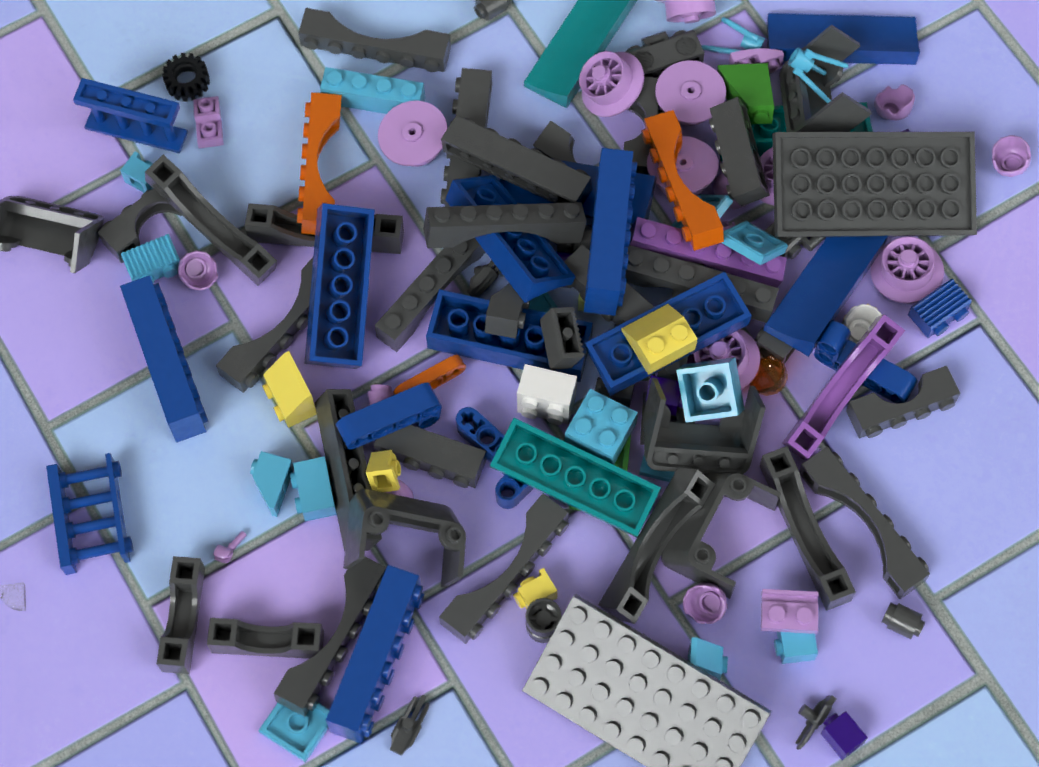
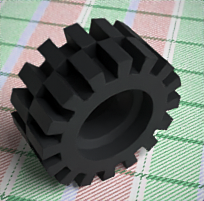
(182, 65)

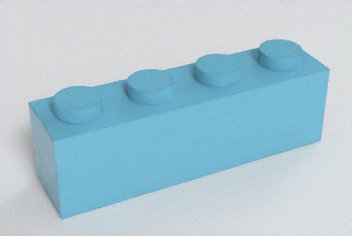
(370, 91)

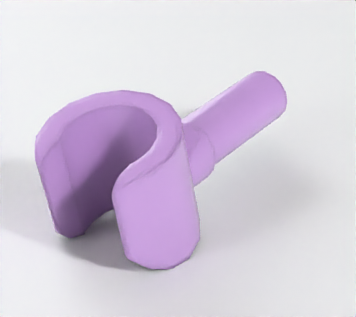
(224, 554)

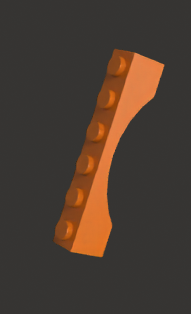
(323, 124)
(698, 217)

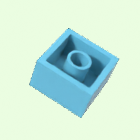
(710, 389)
(601, 426)

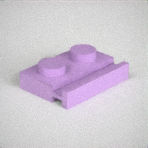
(789, 611)

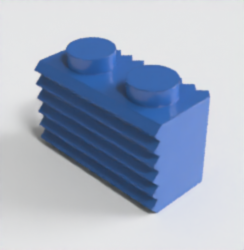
(940, 308)

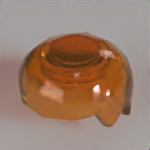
(770, 377)

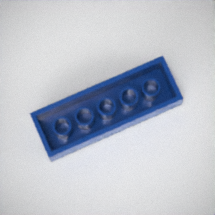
(610, 232)
(339, 286)
(459, 329)
(165, 358)
(375, 654)

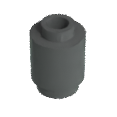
(490, 8)
(903, 620)

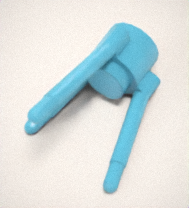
(749, 41)
(803, 62)

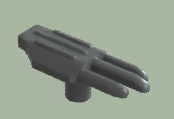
(482, 279)
(814, 719)
(407, 728)

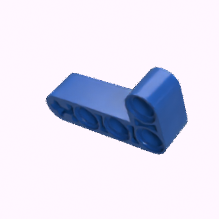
(884, 380)
(389, 415)
(484, 429)

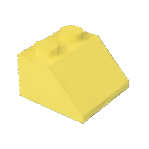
(660, 338)
(289, 391)

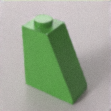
(752, 87)

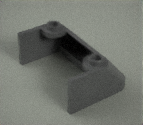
(803, 107)
(49, 229)
(700, 446)
(374, 510)
(687, 552)

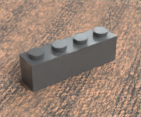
(739, 152)
(633, 302)
(435, 454)

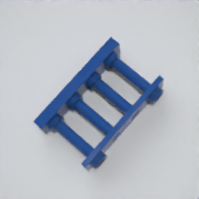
(131, 115)
(63, 505)

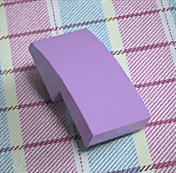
(759, 55)
(208, 122)

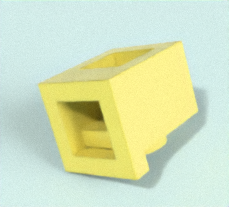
(383, 471)
(534, 589)

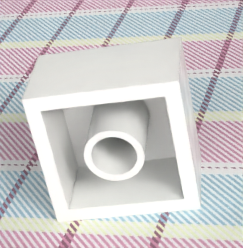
(546, 394)

